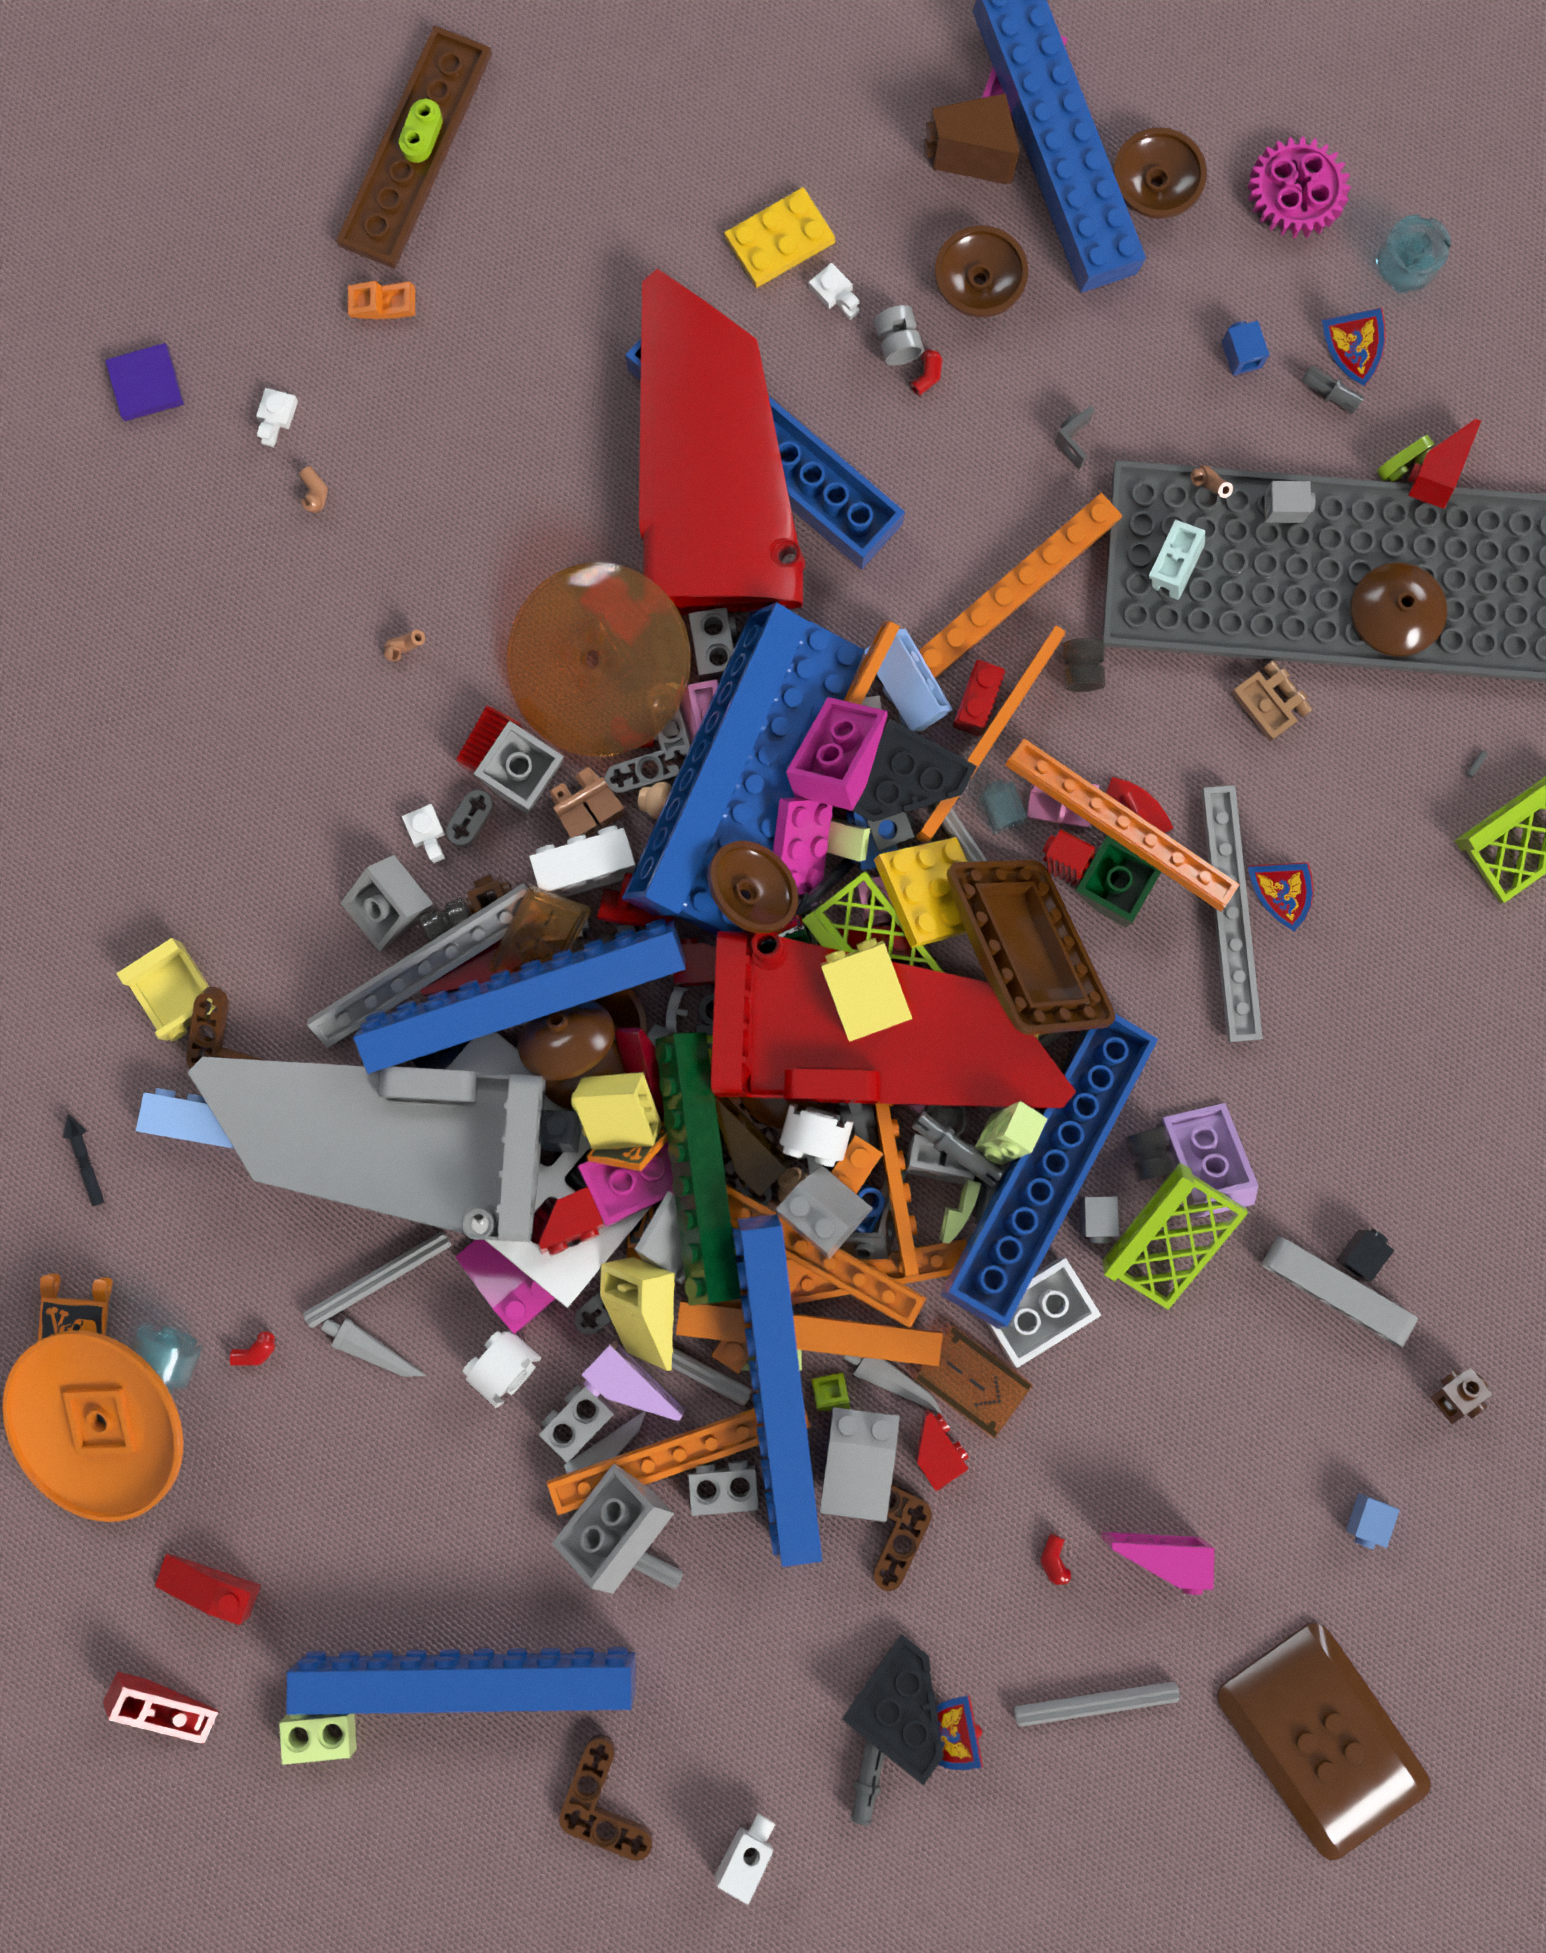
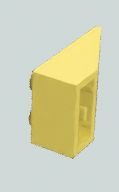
(641, 1308)

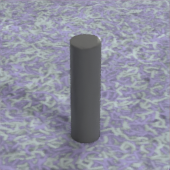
(1476, 764)

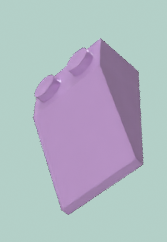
(1213, 1151)
(627, 1382)

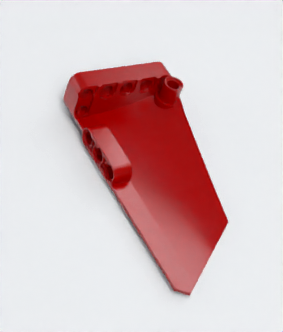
(710, 461)
(786, 1039)

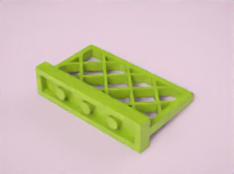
(1498, 826)
(830, 937)
(1154, 1217)

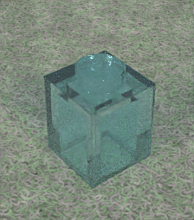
(1002, 806)

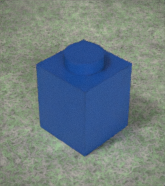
(1245, 347)

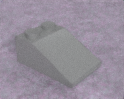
(859, 1464)

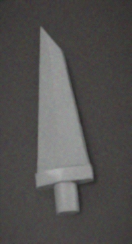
(362, 1345)
(892, 1379)
(608, 1446)

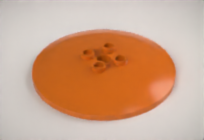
(63, 1447)

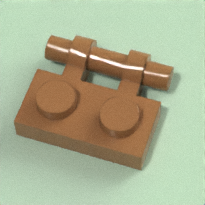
(1266, 706)

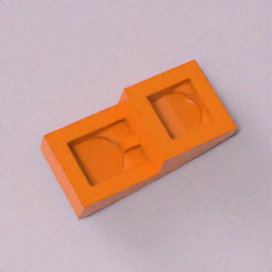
(375, 301)

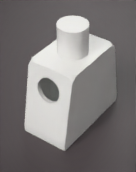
(741, 1874)

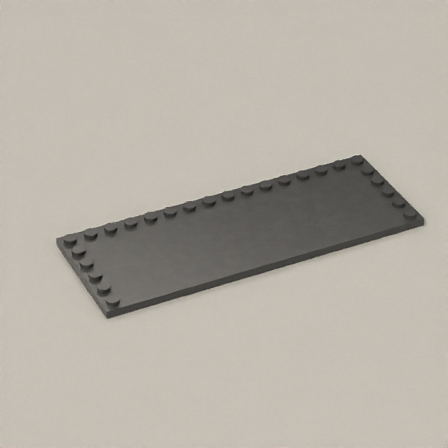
(1291, 585)

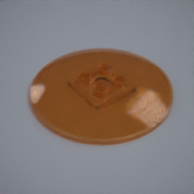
(639, 667)

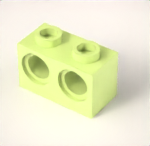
(1010, 1133)
(320, 1742)

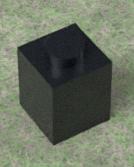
(560, 1131)
(1366, 1254)

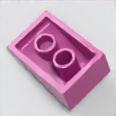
(837, 754)
(504, 1286)
(1177, 1559)

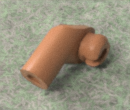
(1211, 481)
(317, 490)
(403, 644)

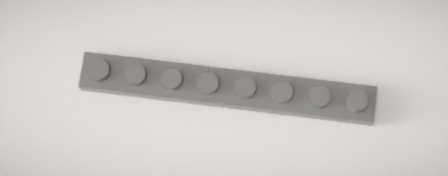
(1233, 922)
(417, 969)

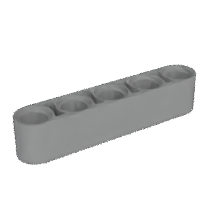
(1339, 1291)

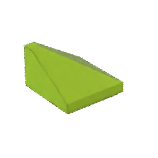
(830, 1392)

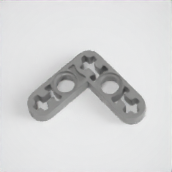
(669, 749)

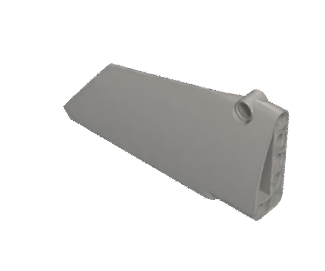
(387, 1140)

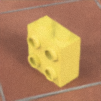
(616, 1111)

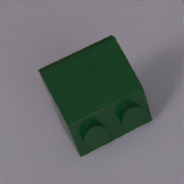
(1117, 882)

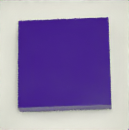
(144, 382)

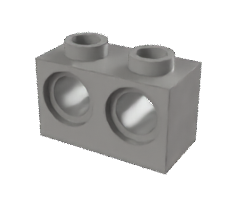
(710, 645)
(927, 1162)
(582, 1427)
(724, 1498)

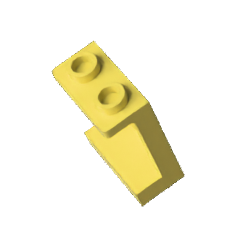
(166, 987)
(865, 989)

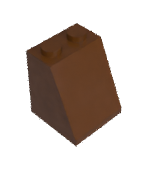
(973, 139)

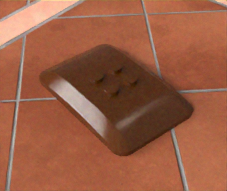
(1029, 946)
(1323, 1740)

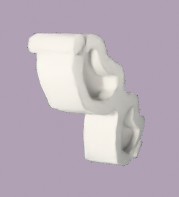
(673, 1010)

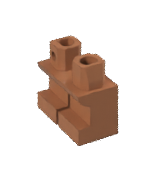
(595, 795)

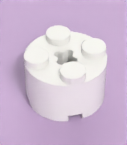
(815, 1134)
(501, 1367)

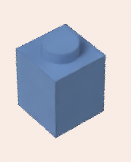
(1372, 1522)

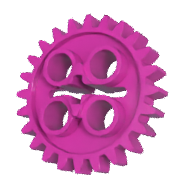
(1325, 183)

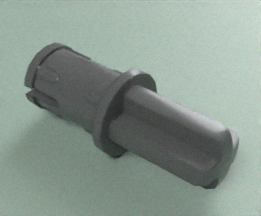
(1332, 389)

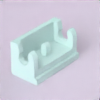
(1177, 558)

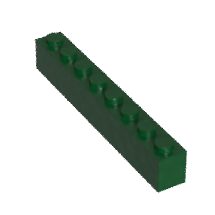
(697, 1168)

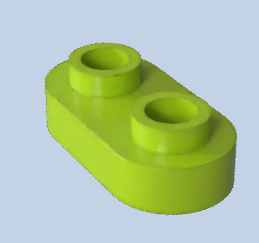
(422, 128)
(1397, 465)

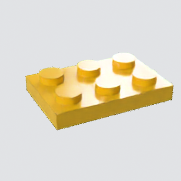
(779, 237)

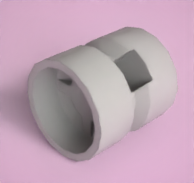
(897, 331)

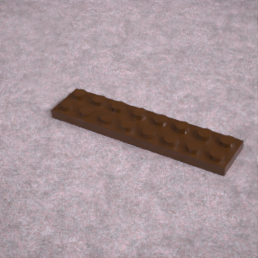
(394, 186)

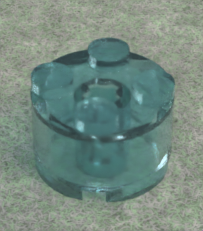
(1413, 253)
(168, 1353)

